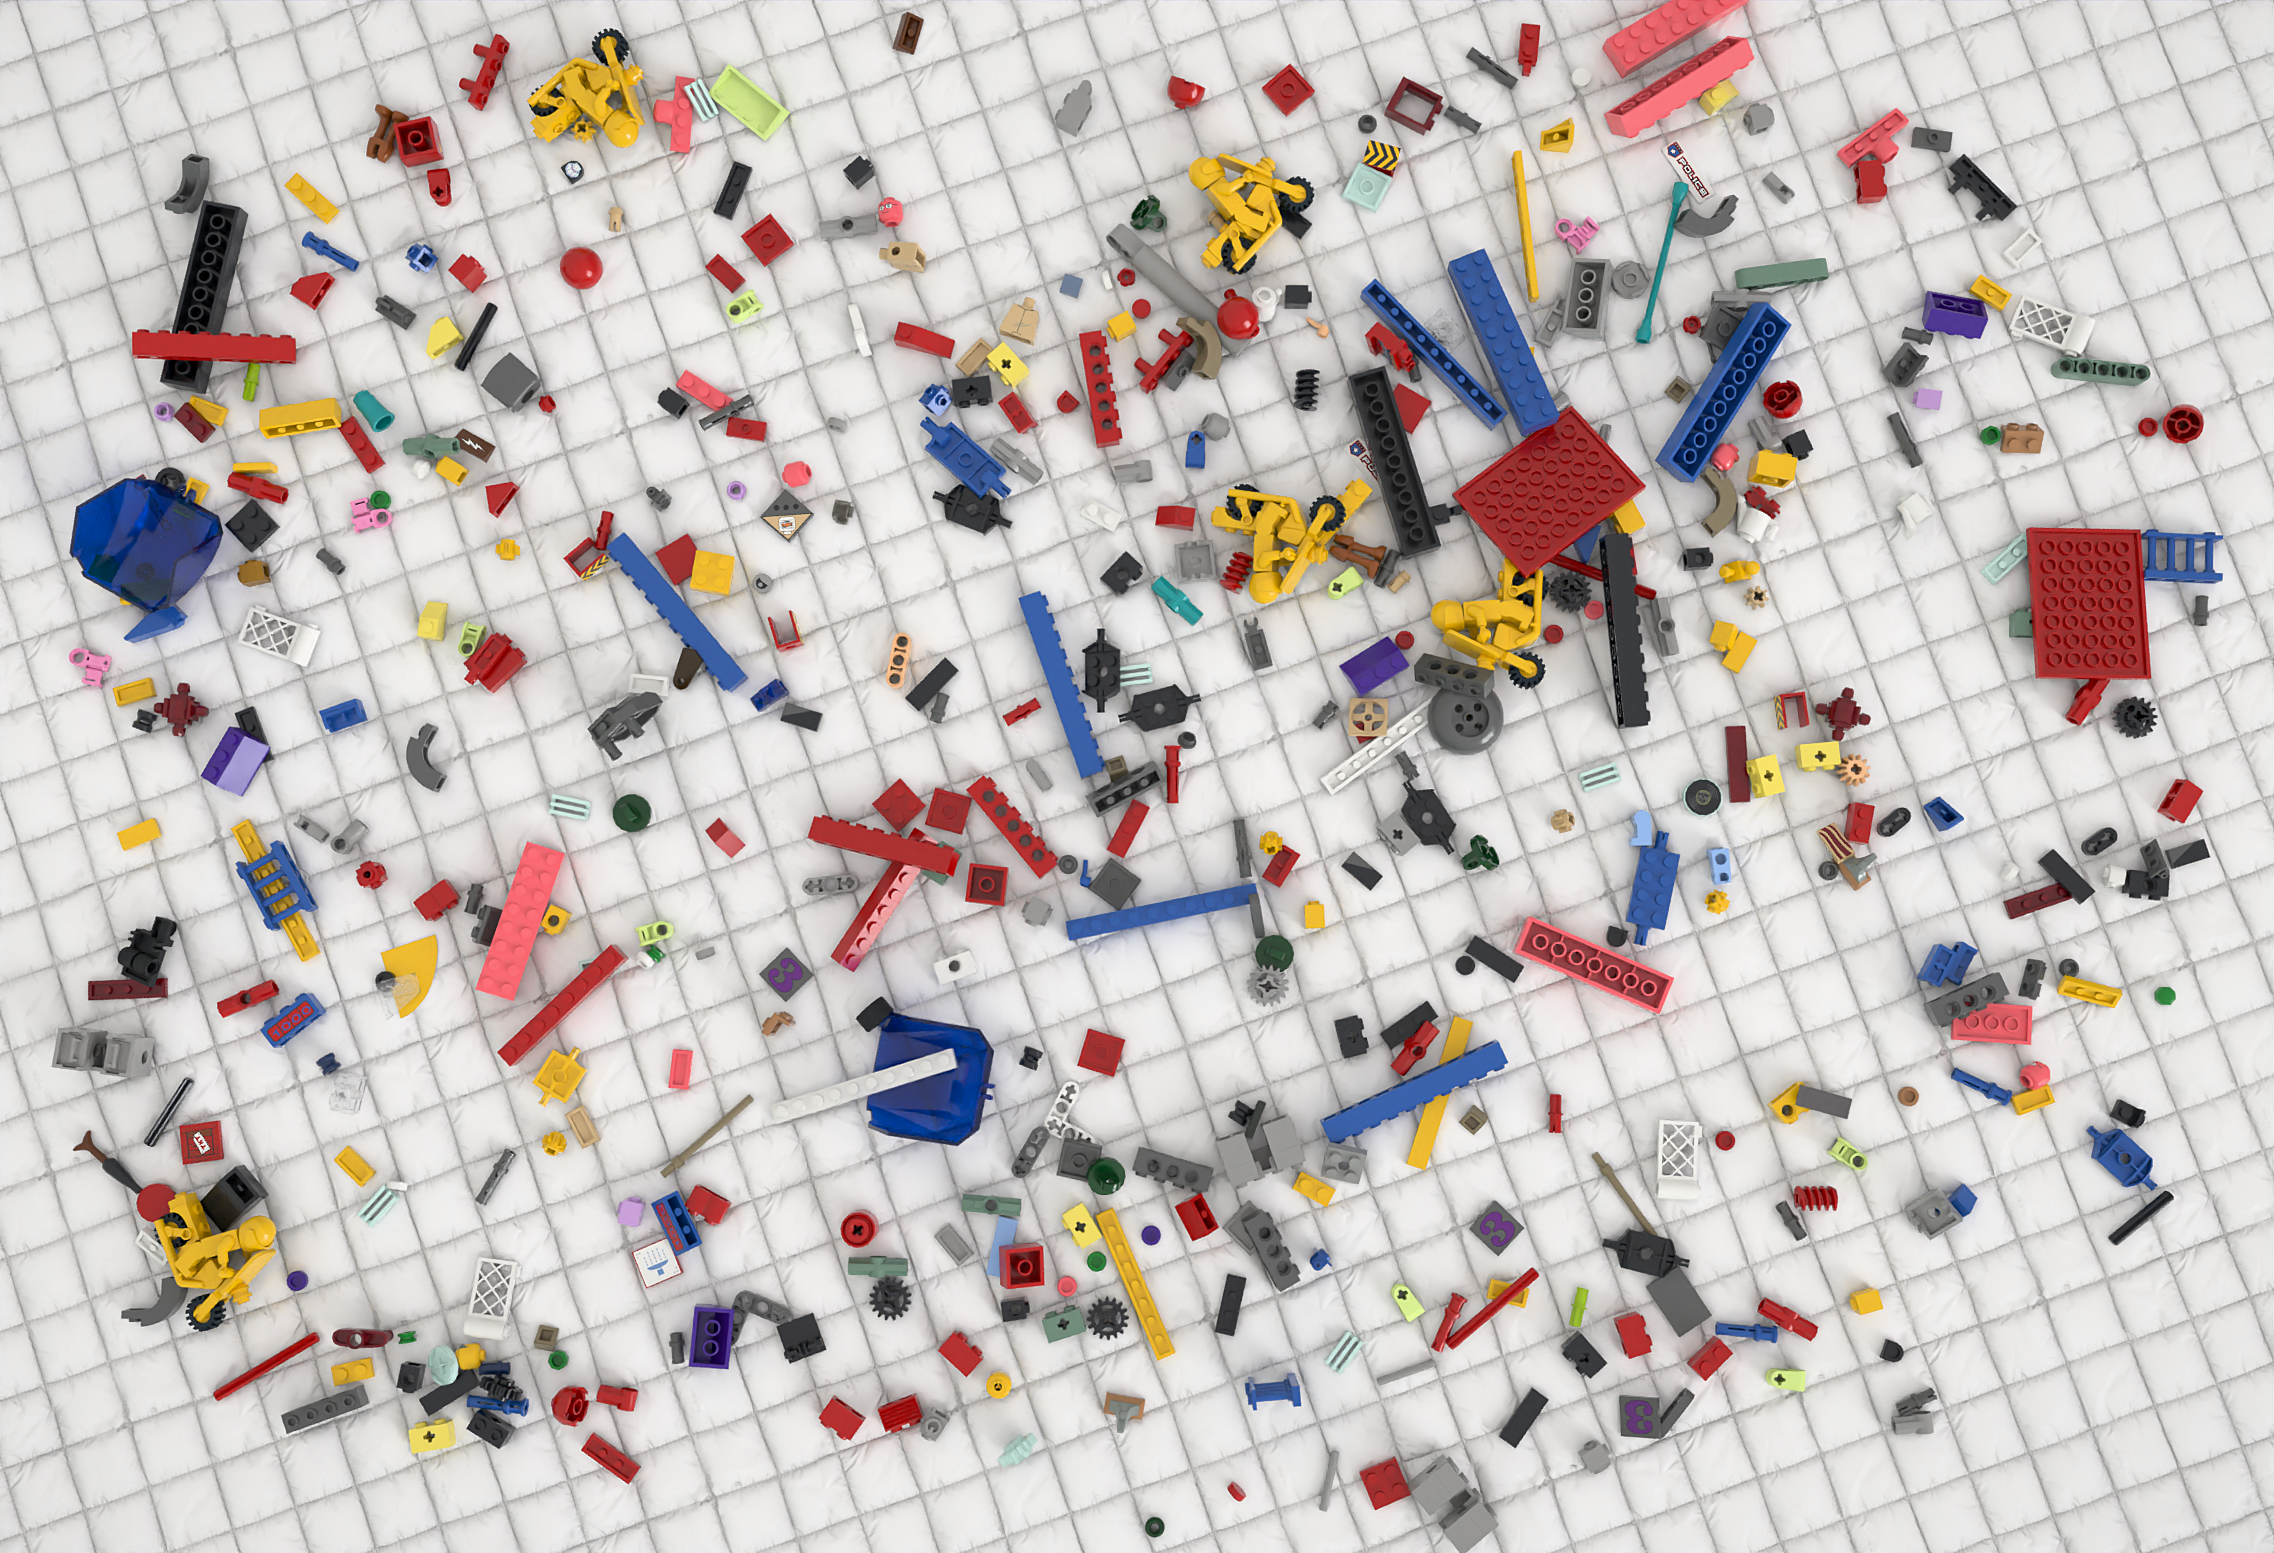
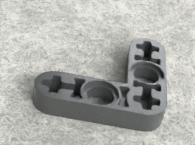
(751, 1307)

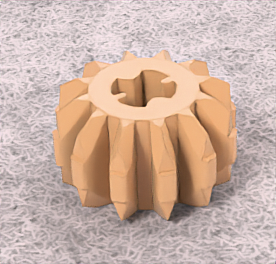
(1853, 777)

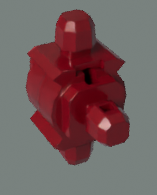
(181, 709)
(1842, 714)

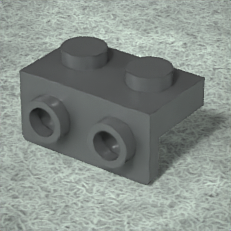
(1905, 366)
(487, 925)

